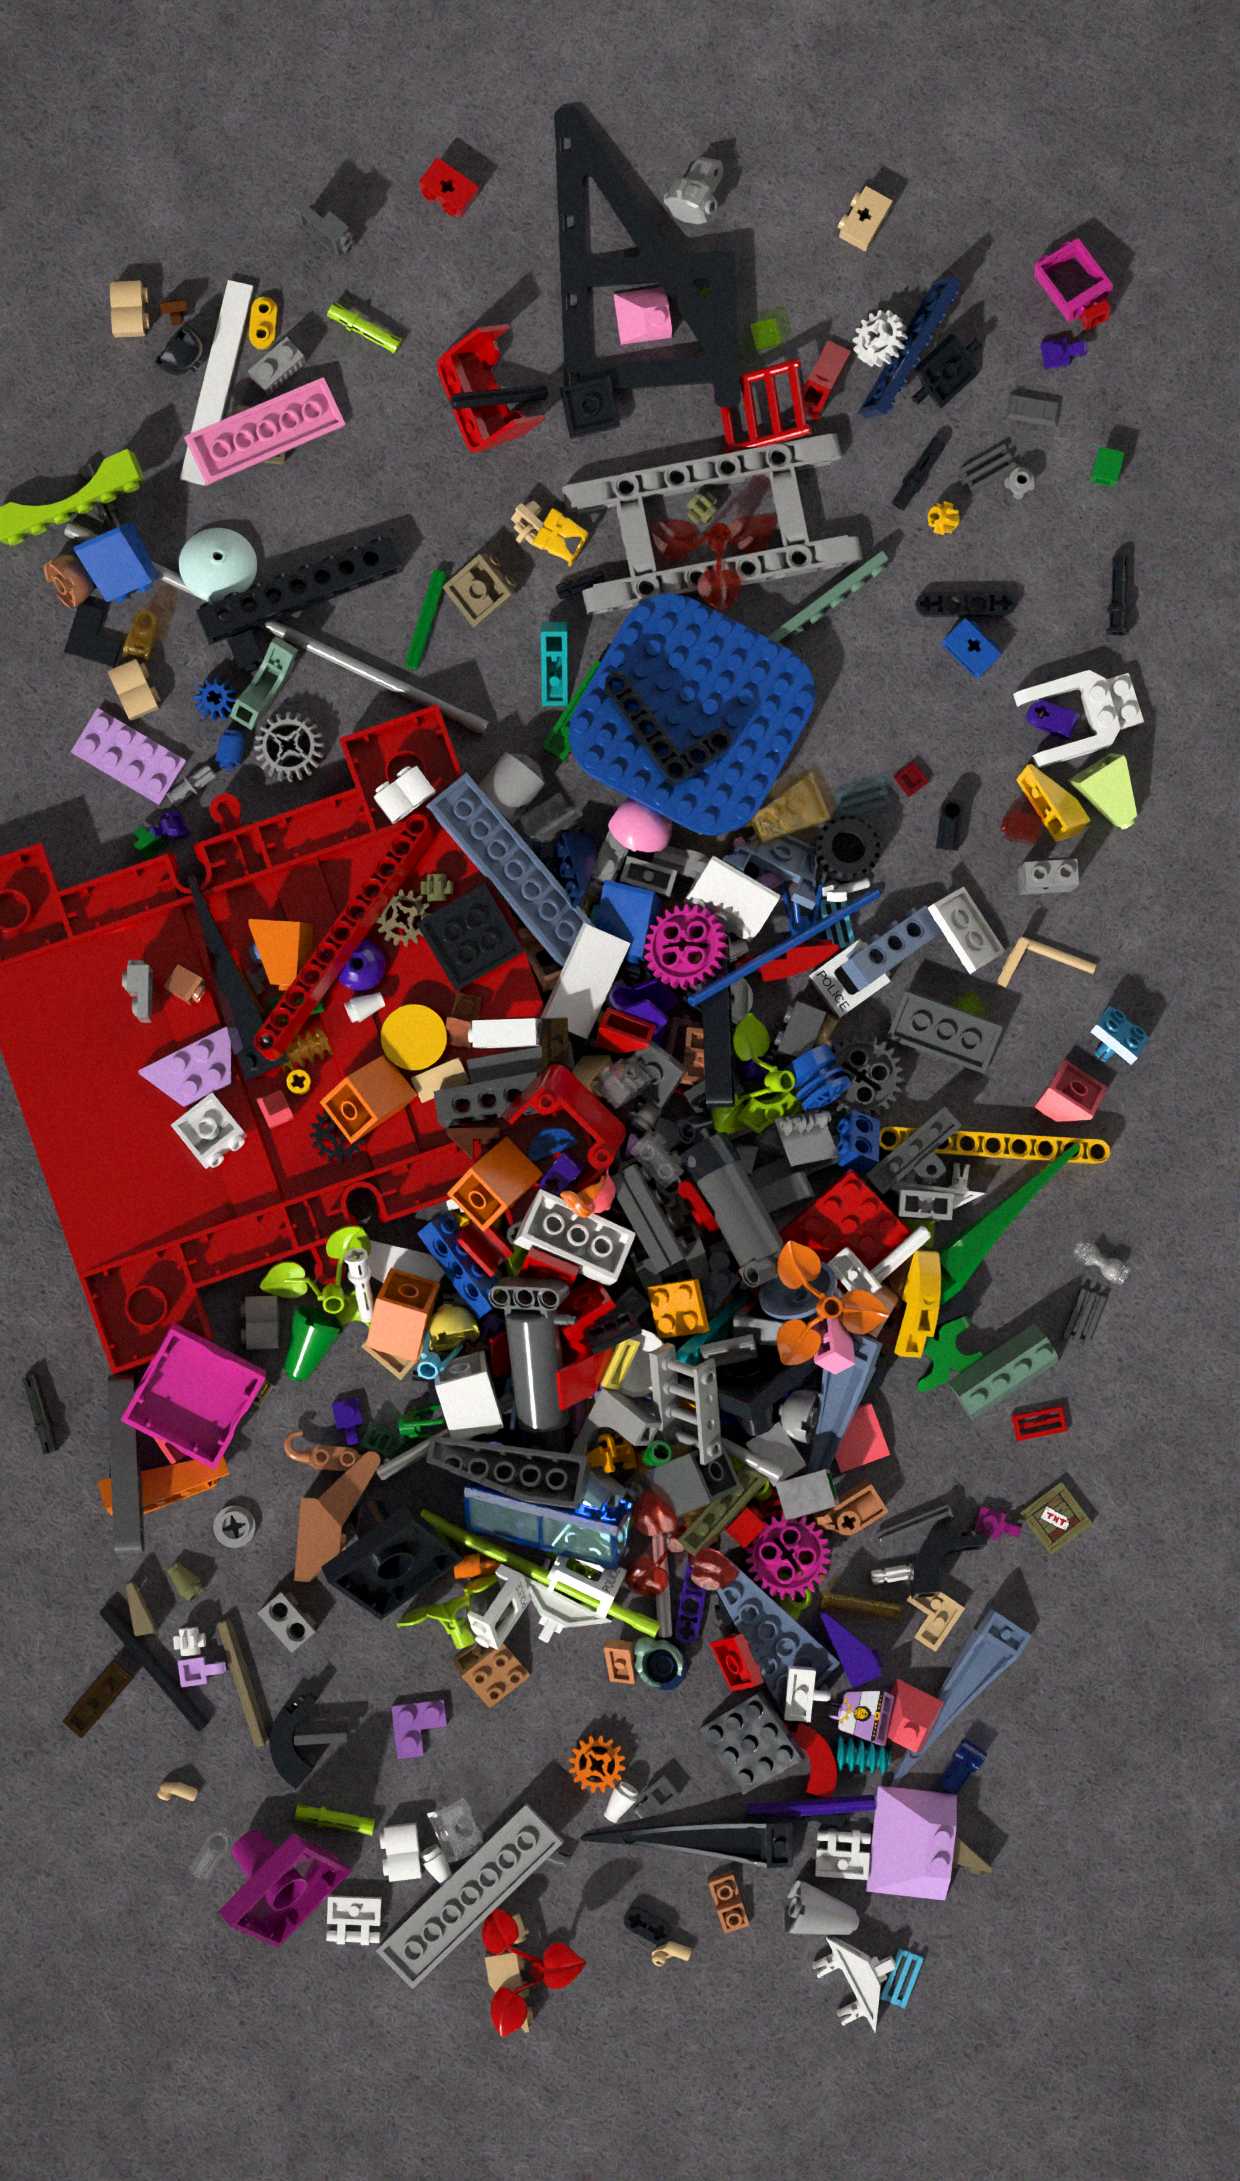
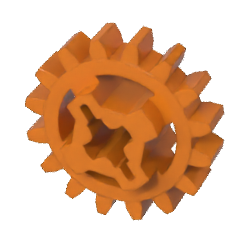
(586, 1771)

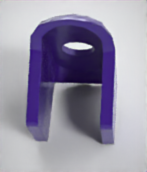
(646, 1002)

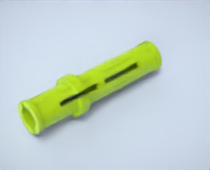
(371, 331)
(334, 1819)

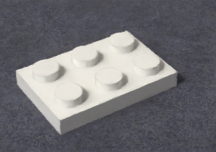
(966, 930)

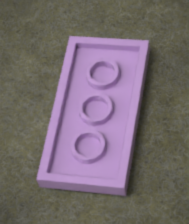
(128, 756)

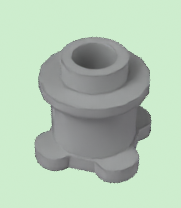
(1017, 488)

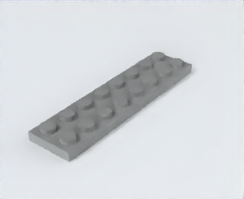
(469, 1895)

